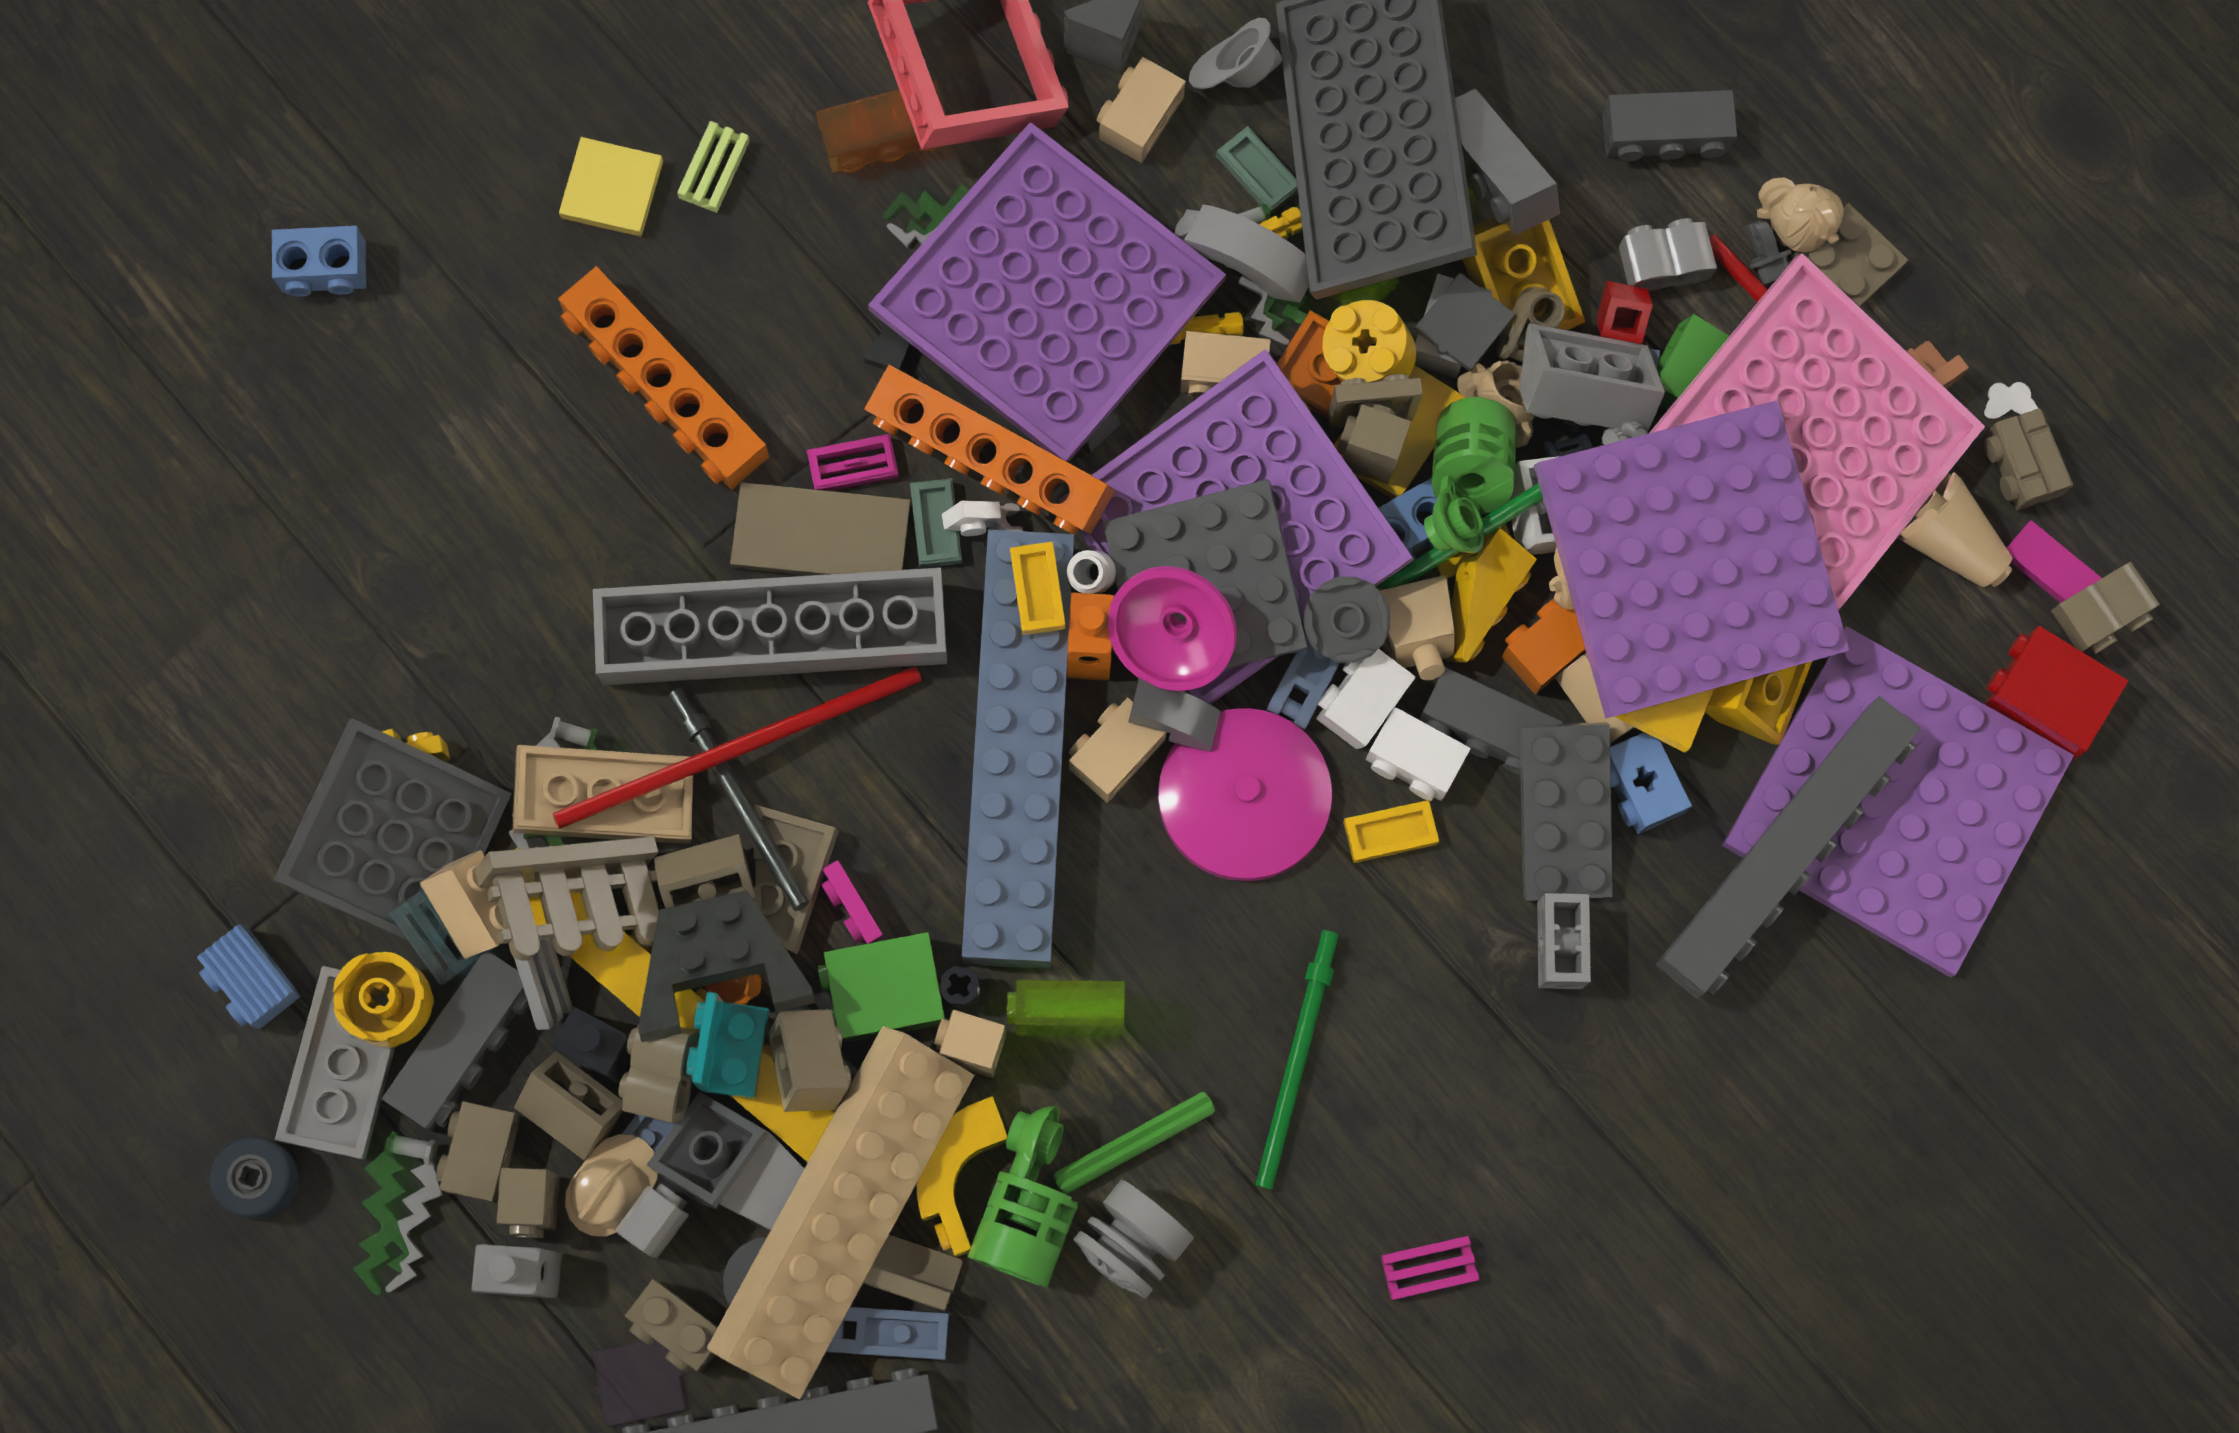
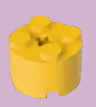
(1357, 327)
(361, 1012)

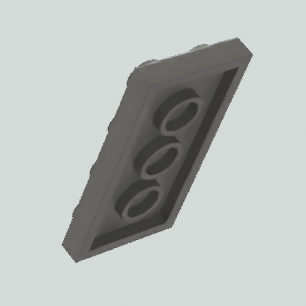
(1566, 809)

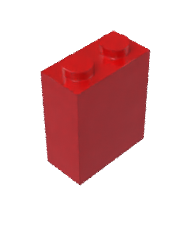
(2055, 690)

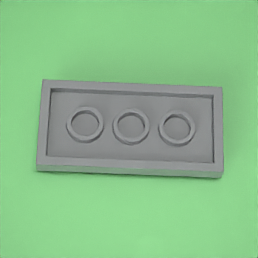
(334, 1082)

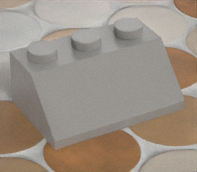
(1588, 378)

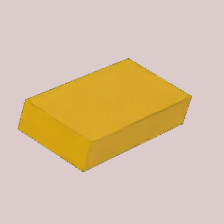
(1037, 588)
(1391, 831)

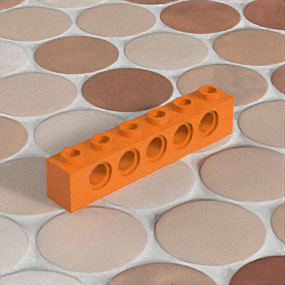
(597, 297)
(900, 392)

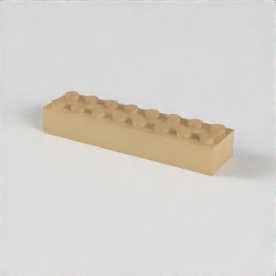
(840, 1212)

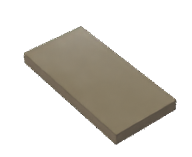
(818, 531)

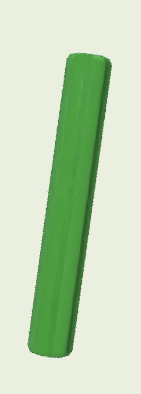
(1133, 1143)

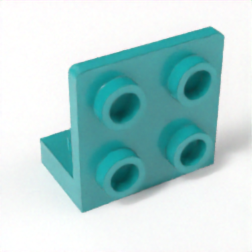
(727, 1047)

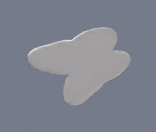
(2005, 398)

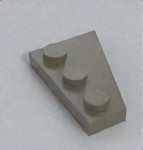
(807, 851)

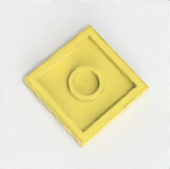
(611, 186)

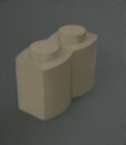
(2106, 608)
(658, 1076)

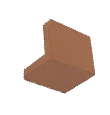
(1931, 360)

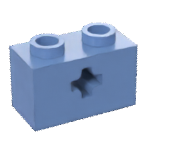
(1662, 800)

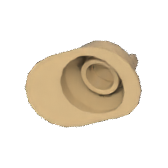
(609, 1184)

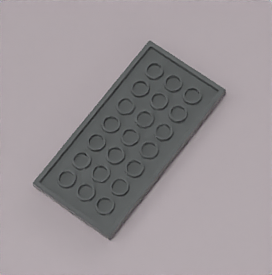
(1374, 140)

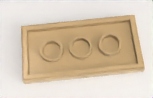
(561, 777)

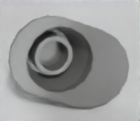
(1238, 60)

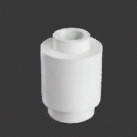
(1079, 575)

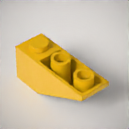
(1483, 589)

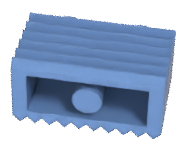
(247, 977)

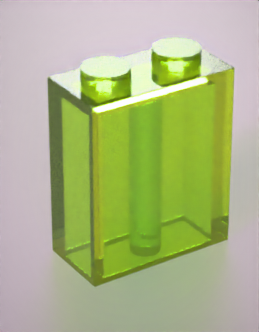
(1067, 1008)

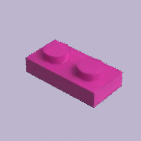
(841, 890)

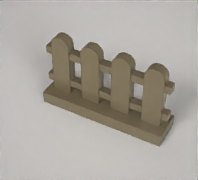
(548, 871)

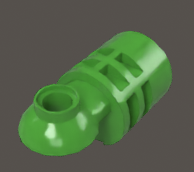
(1470, 471)
(1027, 1203)

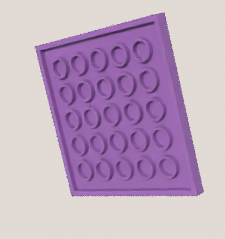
(1047, 293)
(1247, 433)
(1691, 558)
(1942, 828)

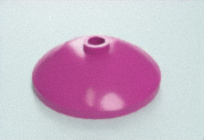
(1159, 645)

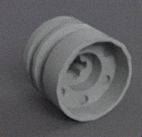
(1133, 1239)

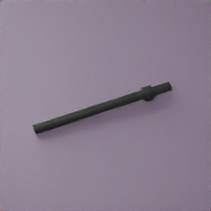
(698, 731)

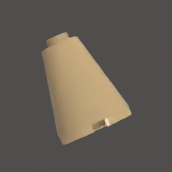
(1958, 535)

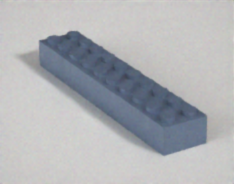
(1016, 769)

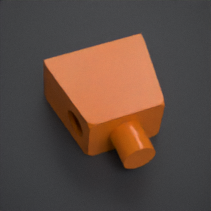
(1089, 636)

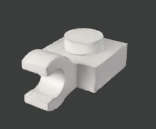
(975, 516)

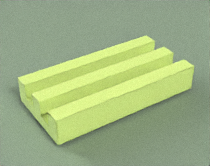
(726, 136)

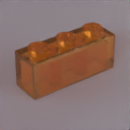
(868, 131)

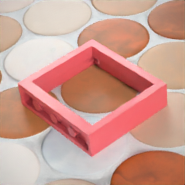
(920, 97)

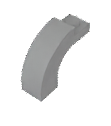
(1247, 248)

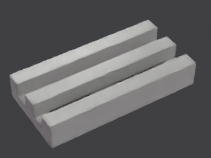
(544, 986)

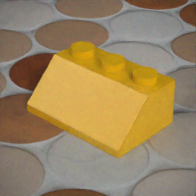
(1760, 704)

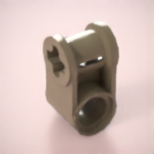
(1515, 331)

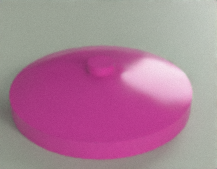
(1250, 800)

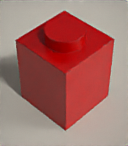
(1624, 312)

